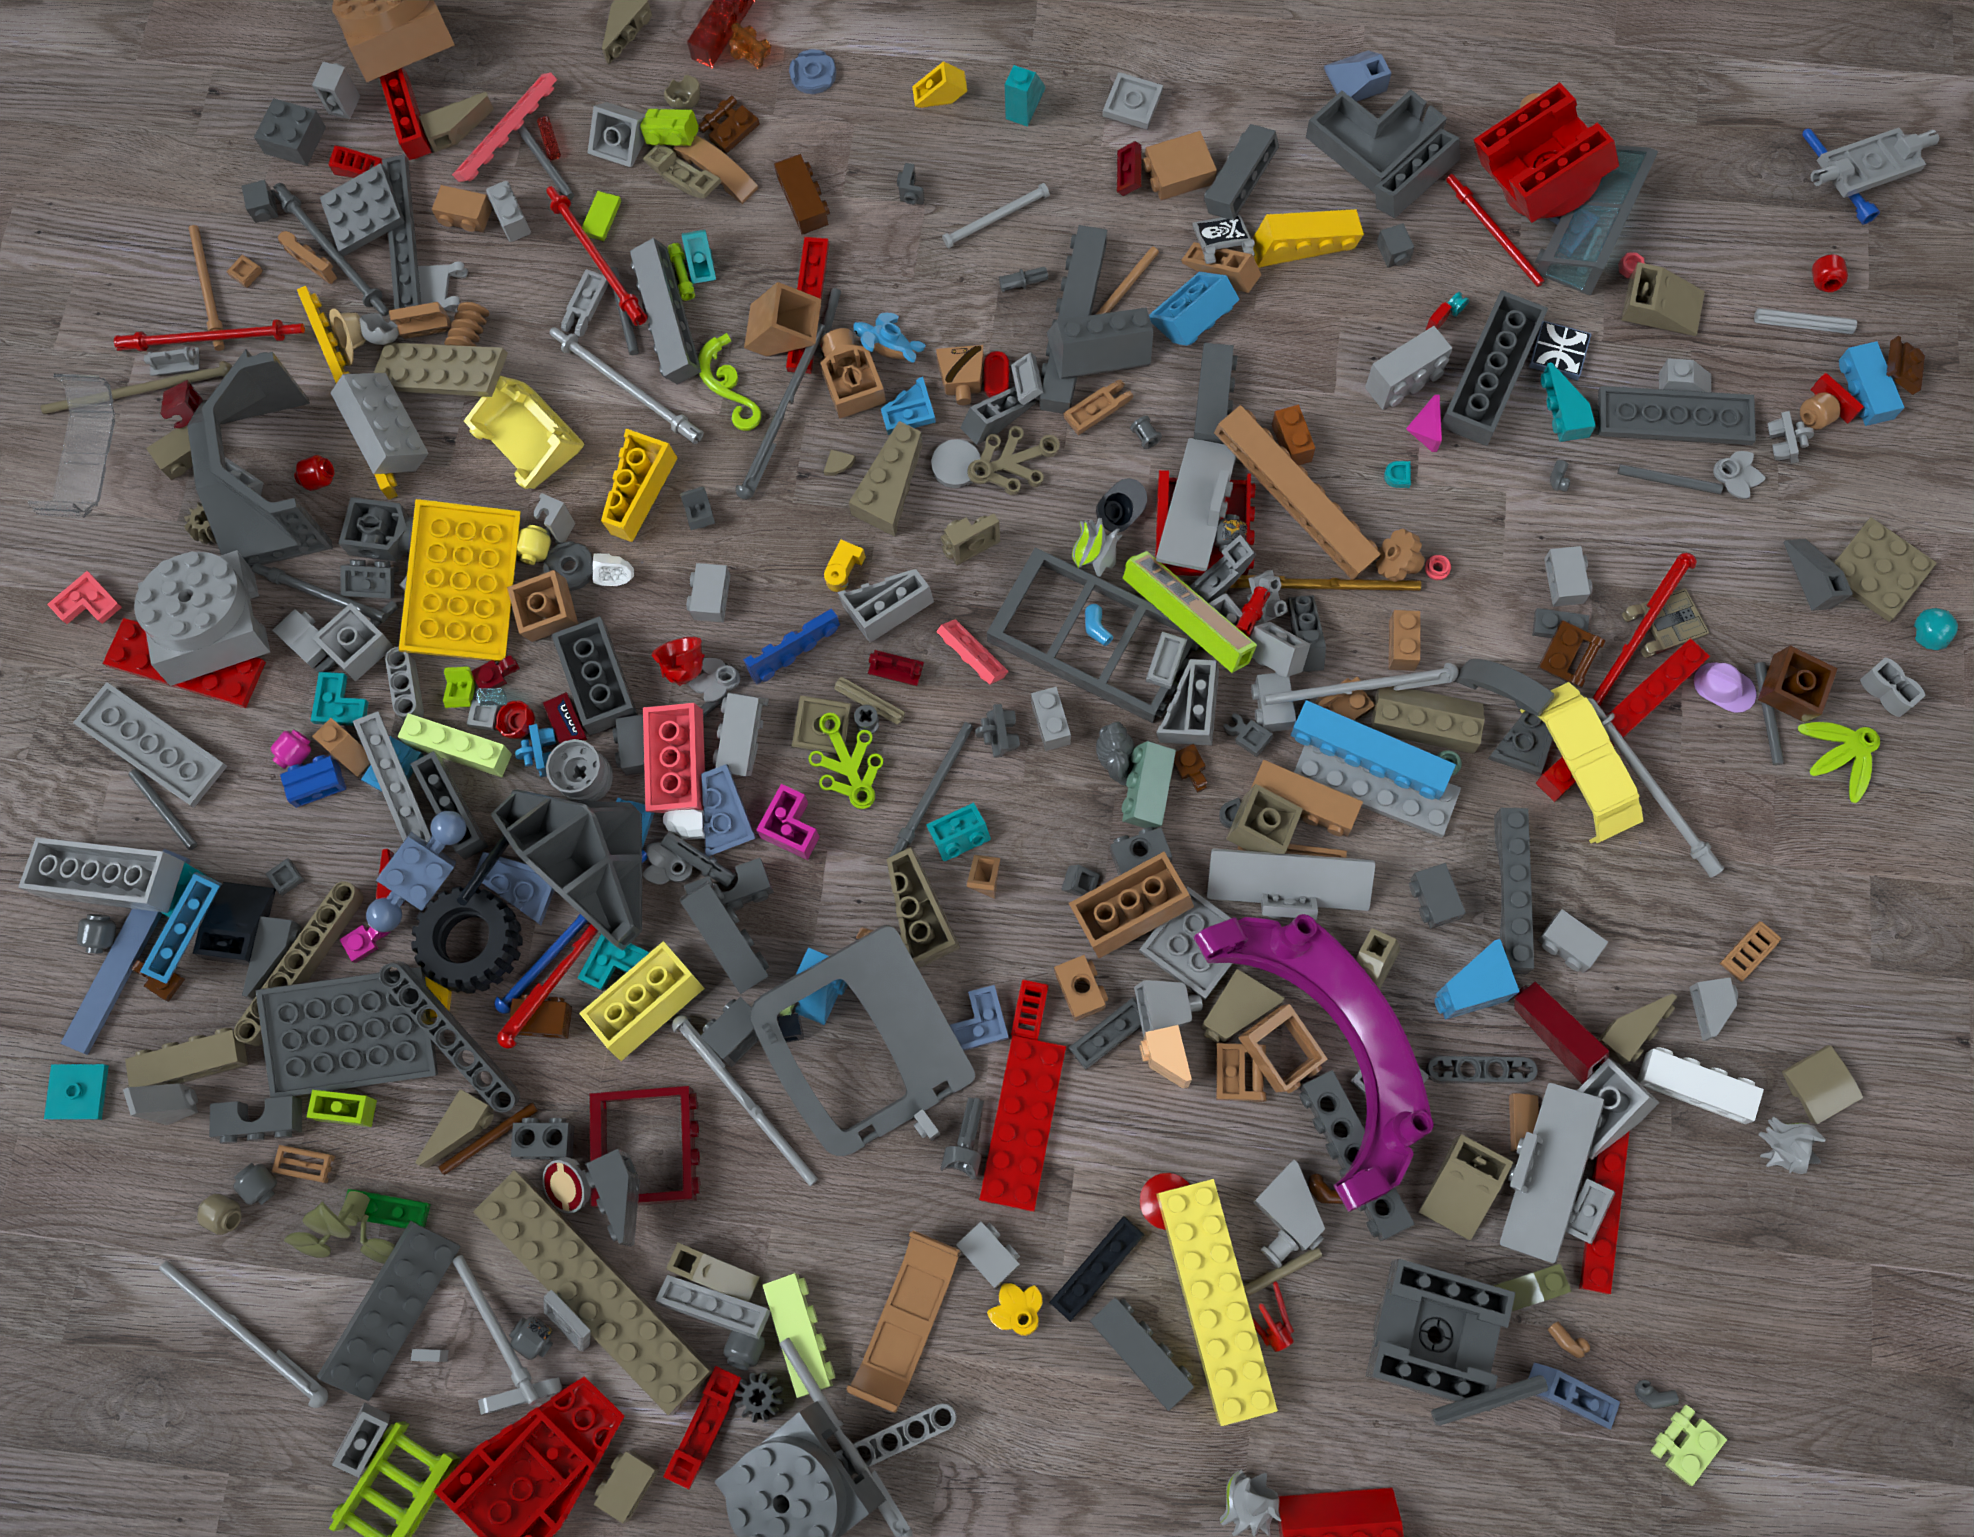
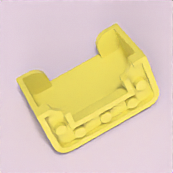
(524, 431)

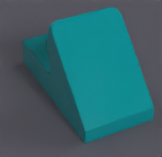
(699, 256)

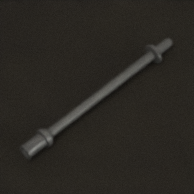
(292, 204)

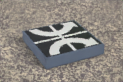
(1562, 347)

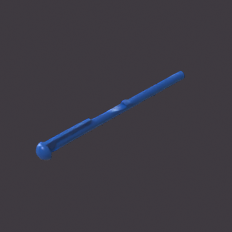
(503, 1005)

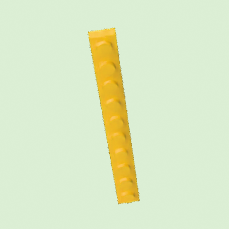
(336, 362)

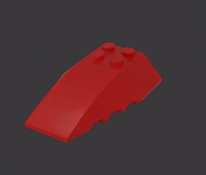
(534, 1468)

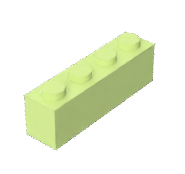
(455, 745)
(796, 1321)

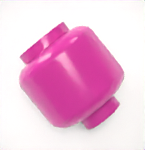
(290, 748)

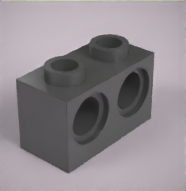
(542, 1146)

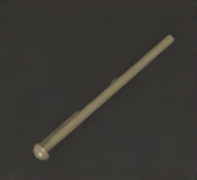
(222, 370)

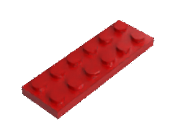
(230, 684)
(1022, 1124)

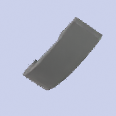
(1226, 571)
(1506, 682)

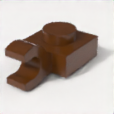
(1189, 764)
(163, 990)

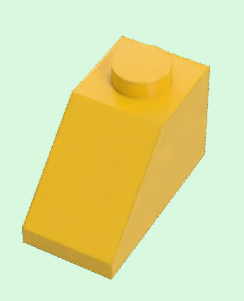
(940, 86)

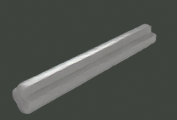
(1805, 320)

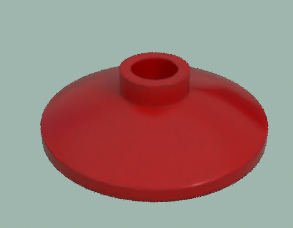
(1148, 1198)

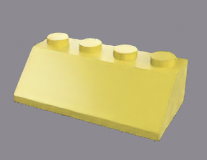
(641, 1001)

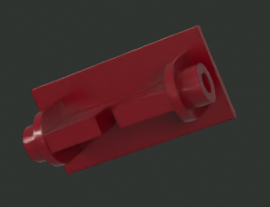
(895, 667)

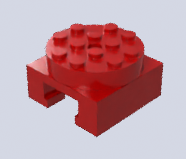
(1547, 156)

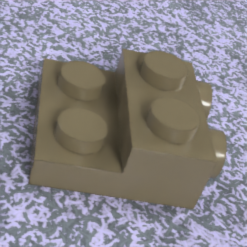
(965, 540)

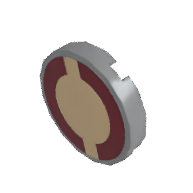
(566, 1185)

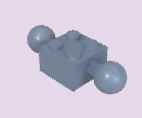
(416, 871)

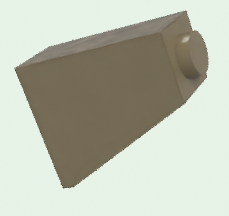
(1239, 1007)

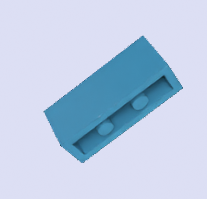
(1869, 384)

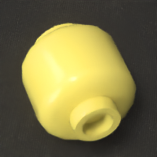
(533, 544)

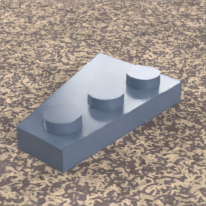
(724, 812)
(519, 887)

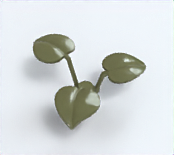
(327, 1223)

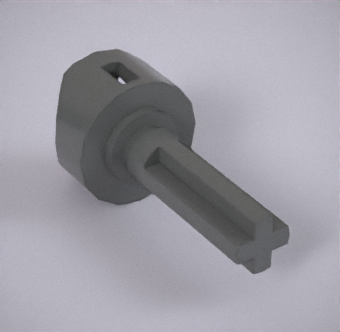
(962, 1156)

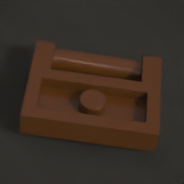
(1563, 650)

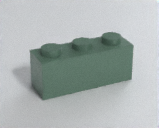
(1148, 785)

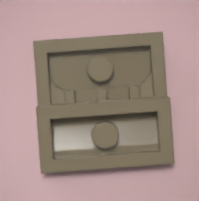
(1822, 1084)

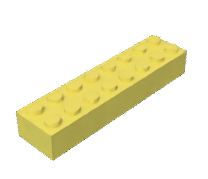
(1216, 1303)

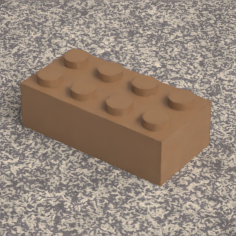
(1131, 904)

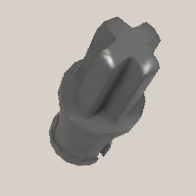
(1021, 278)

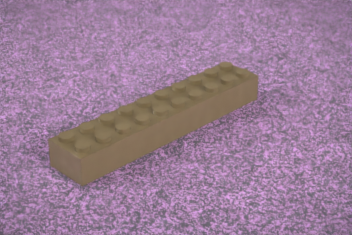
(595, 1292)

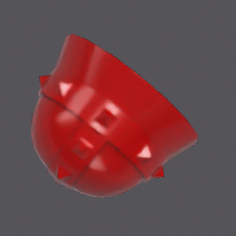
(680, 659)

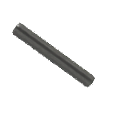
(1489, 1400)

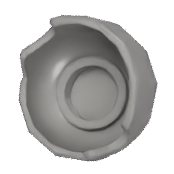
(377, 330)

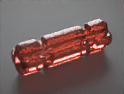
(548, 138)

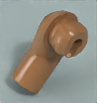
(1565, 1341)

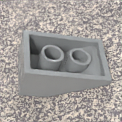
(1623, 1107)

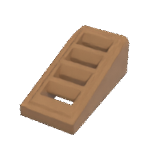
(1766, 935)

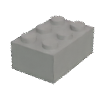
(1408, 368)

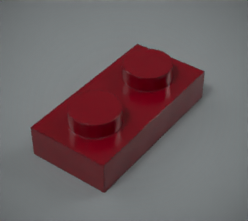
(1129, 168)

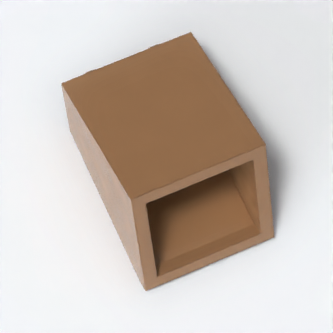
(782, 321)

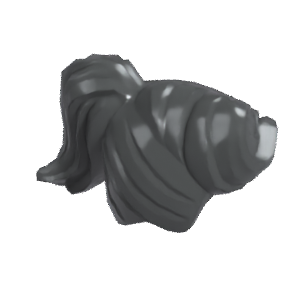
(1115, 751)

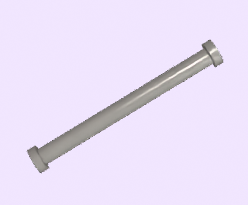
(996, 215)

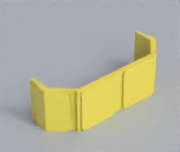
(1592, 762)

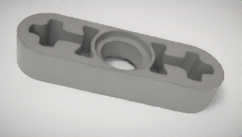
(516, 1397)

